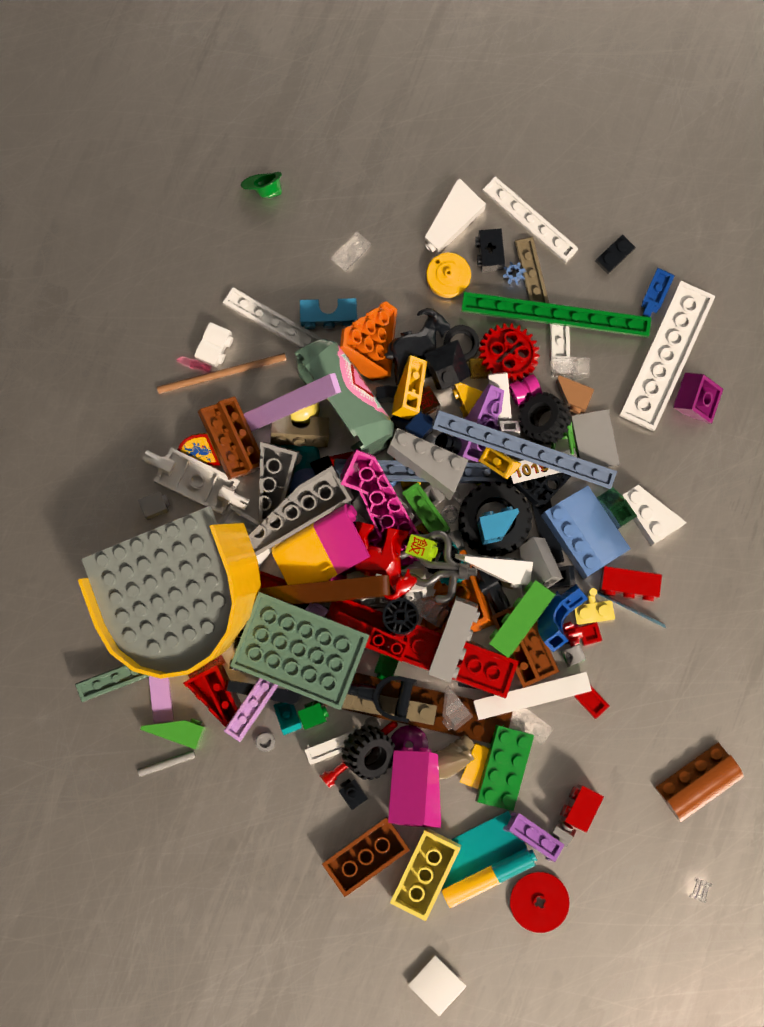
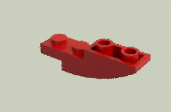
(378, 639)

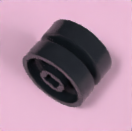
(400, 607)

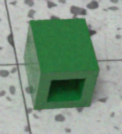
(385, 666)

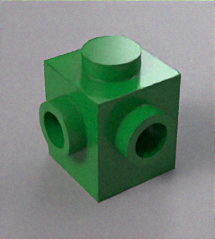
(313, 715)

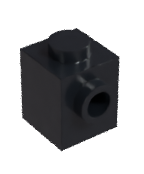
(352, 793)

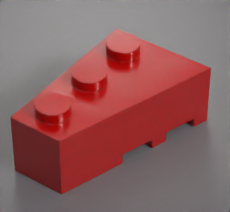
(210, 688)

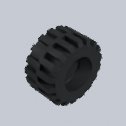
(535, 409)
(359, 744)

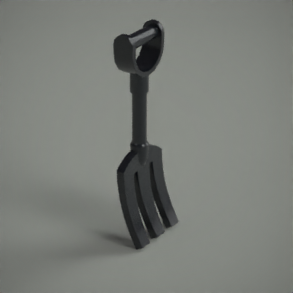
(361, 690)

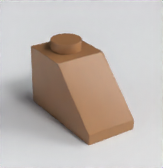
(574, 394)

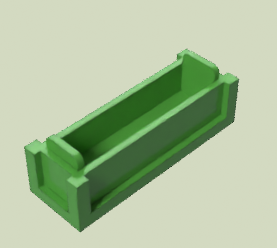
(425, 509)

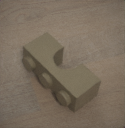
(315, 434)

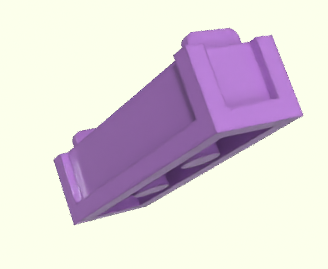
(534, 836)

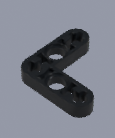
(537, 488)

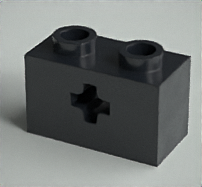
(490, 239)

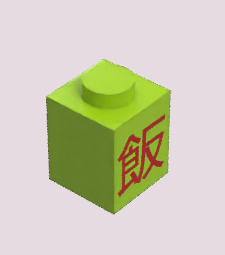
(421, 548)

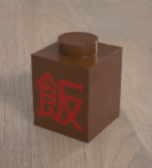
(428, 401)

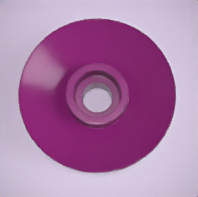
(412, 734)

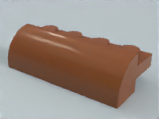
(231, 438)
(532, 653)
(699, 781)

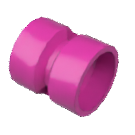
(523, 390)

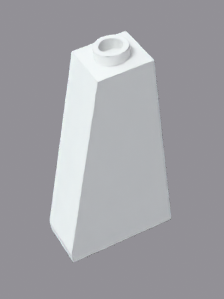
(454, 217)

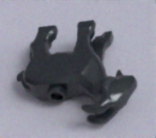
(418, 343)

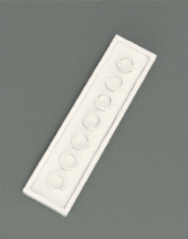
(667, 356)

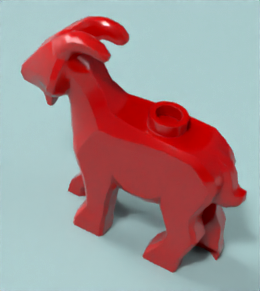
(386, 559)

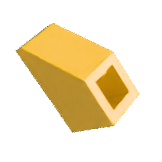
(467, 396)

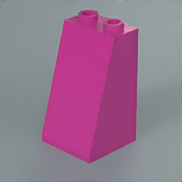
(415, 789)

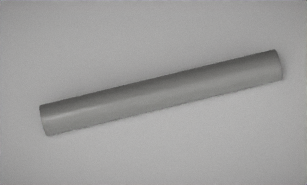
(166, 763)

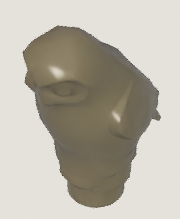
(454, 757)

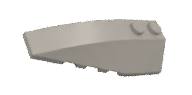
(300, 509)

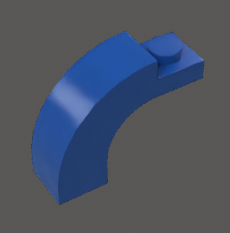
(552, 619)

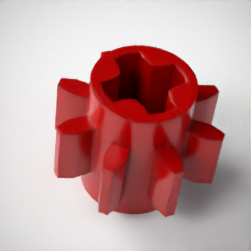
(572, 633)

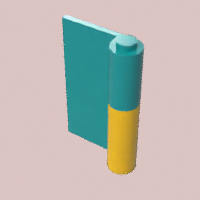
(485, 860)

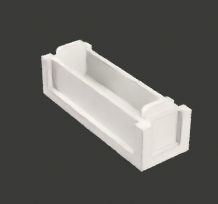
(327, 748)

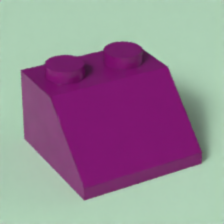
(698, 397)

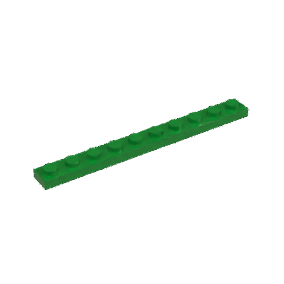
(556, 314)

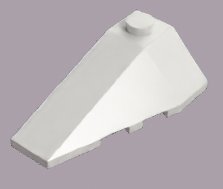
(507, 569)

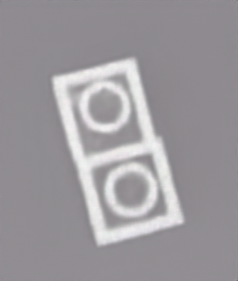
(351, 251)
(531, 724)

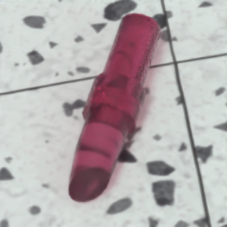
(196, 364)

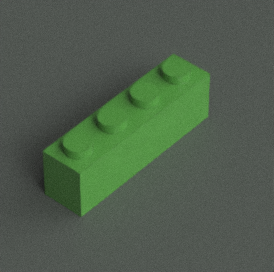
(522, 618)

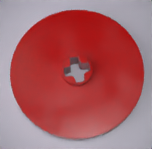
(554, 907)

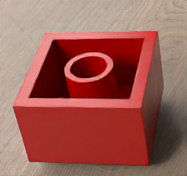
(581, 807)

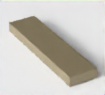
(533, 276)

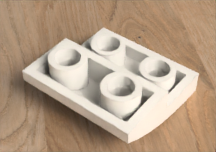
(437, 985)

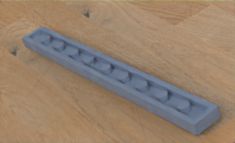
(523, 449)
(395, 471)

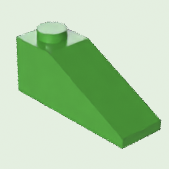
(182, 732)

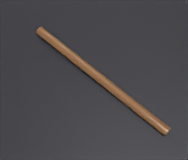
(221, 373)

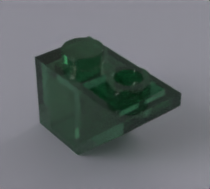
(616, 507)

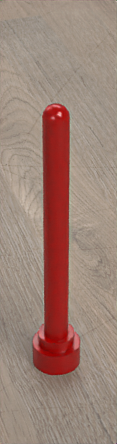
(330, 776)

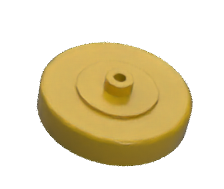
(448, 275)

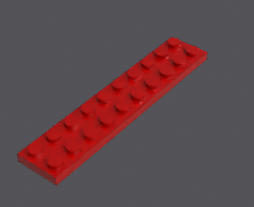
(478, 668)

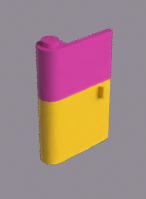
(321, 548)

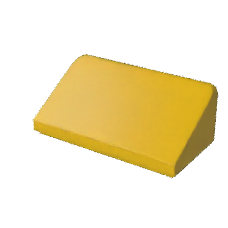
(499, 462)

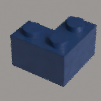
(419, 425)

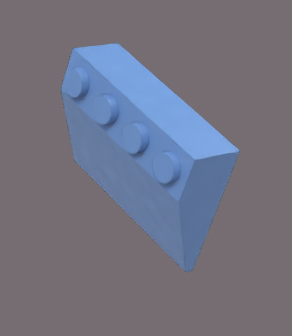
(585, 532)

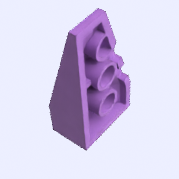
(484, 413)

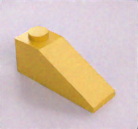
(410, 389)

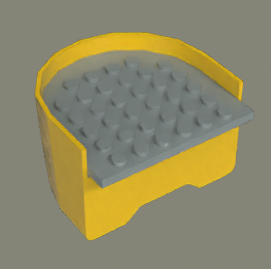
(173, 594)

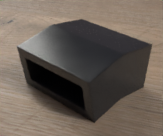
(386, 393)

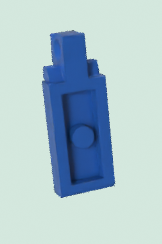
(656, 292)

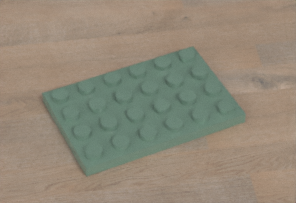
(300, 650)

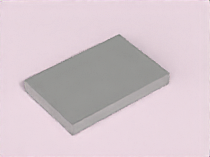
(595, 438)

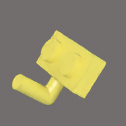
(594, 610)

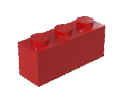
(630, 583)

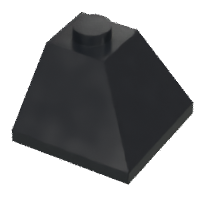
(447, 365)

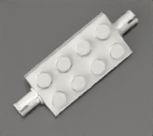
(196, 480)

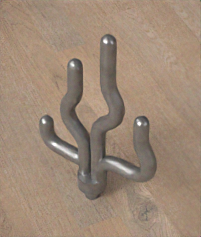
(450, 568)

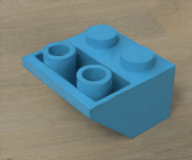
(494, 526)

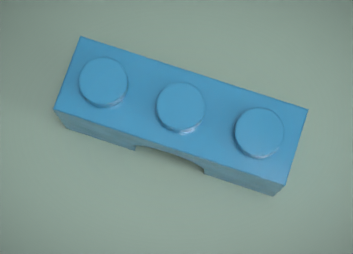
(312, 315)

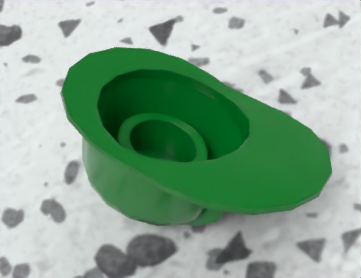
(265, 185)

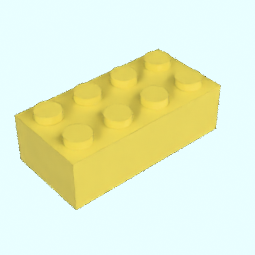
(425, 874)

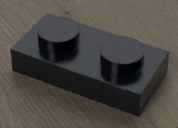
(615, 254)

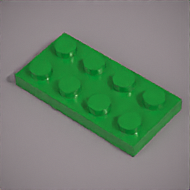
(504, 768)

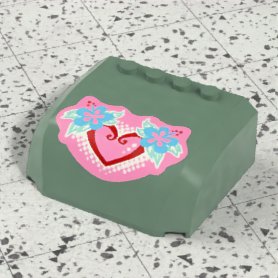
(355, 402)

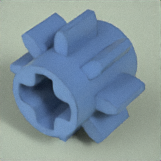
(518, 275)

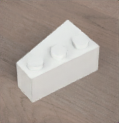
(652, 516)

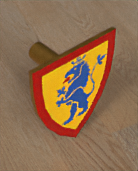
(200, 448)

